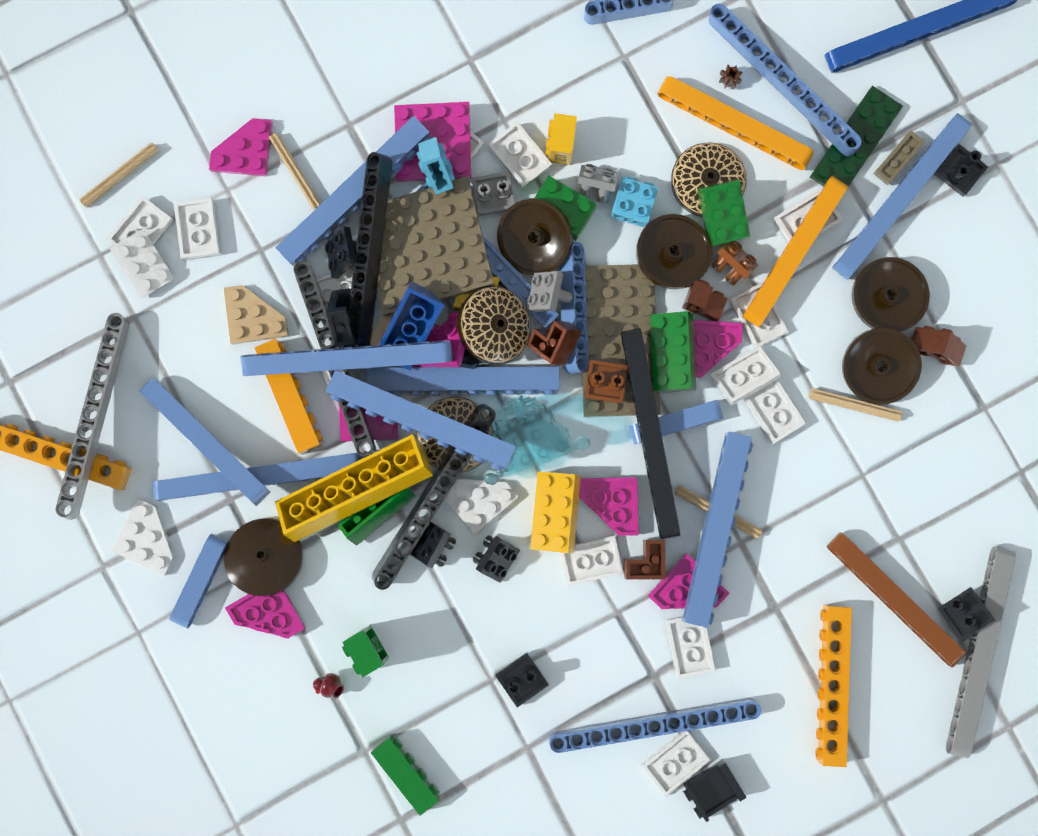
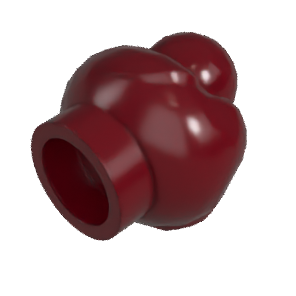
(329, 686)

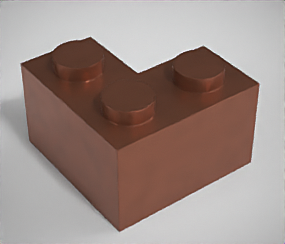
(703, 301)
(555, 344)
(939, 344)
(652, 564)

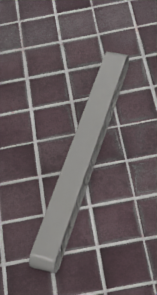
(95, 424)
(980, 655)

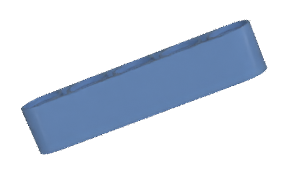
(621, 11)
(683, 419)
(199, 581)

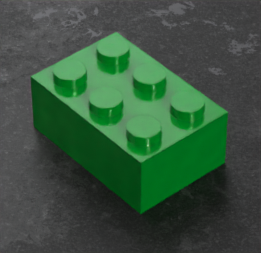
(573, 204)
(724, 212)
(365, 651)

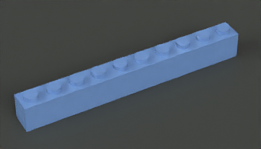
(348, 196)
(465, 380)
(422, 420)
(716, 529)

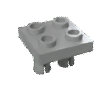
(604, 179)
(493, 193)
(546, 292)

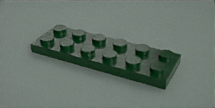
(870, 122)

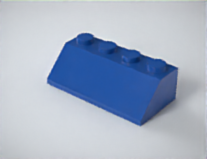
(413, 317)

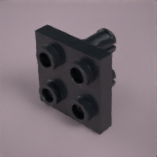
(961, 169)
(341, 252)
(431, 544)
(496, 559)
(966, 614)
(522, 679)

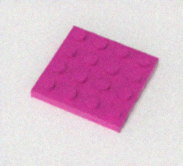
(450, 126)

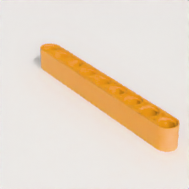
(735, 123)
(795, 251)

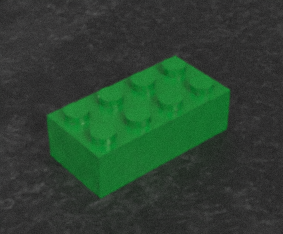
(673, 352)

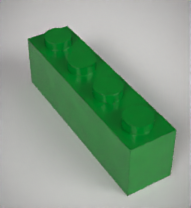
(365, 522)
(405, 774)

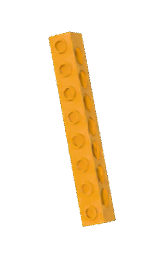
(116, 479)
(841, 674)

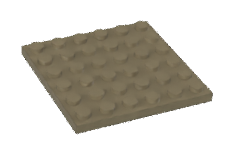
(434, 245)

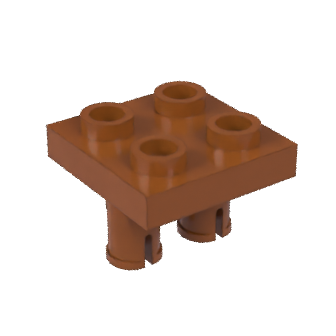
(734, 255)
(605, 381)

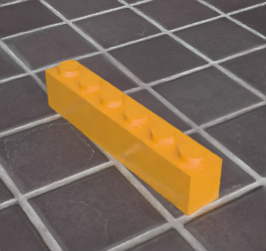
(292, 404)

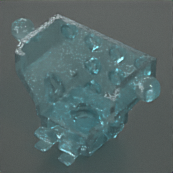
(534, 434)

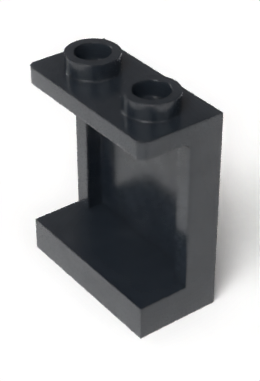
(339, 319)
(713, 790)

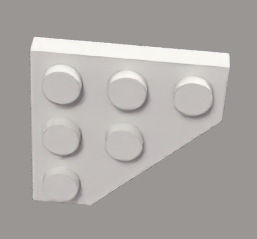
(479, 502)
(145, 539)

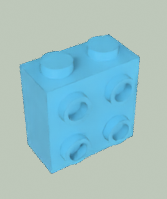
(435, 165)
(634, 201)

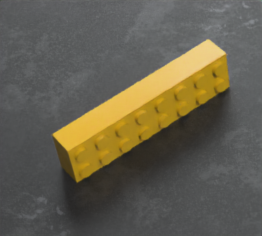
(353, 488)

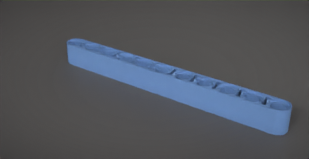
(785, 88)
(902, 196)
(346, 358)
(267, 475)
(663, 729)

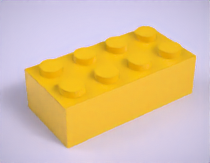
(555, 512)

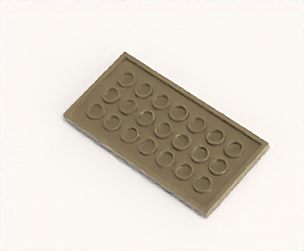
(616, 301)

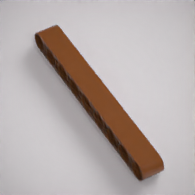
(896, 600)

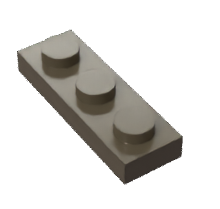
(899, 157)

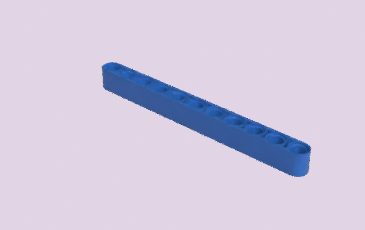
(911, 32)

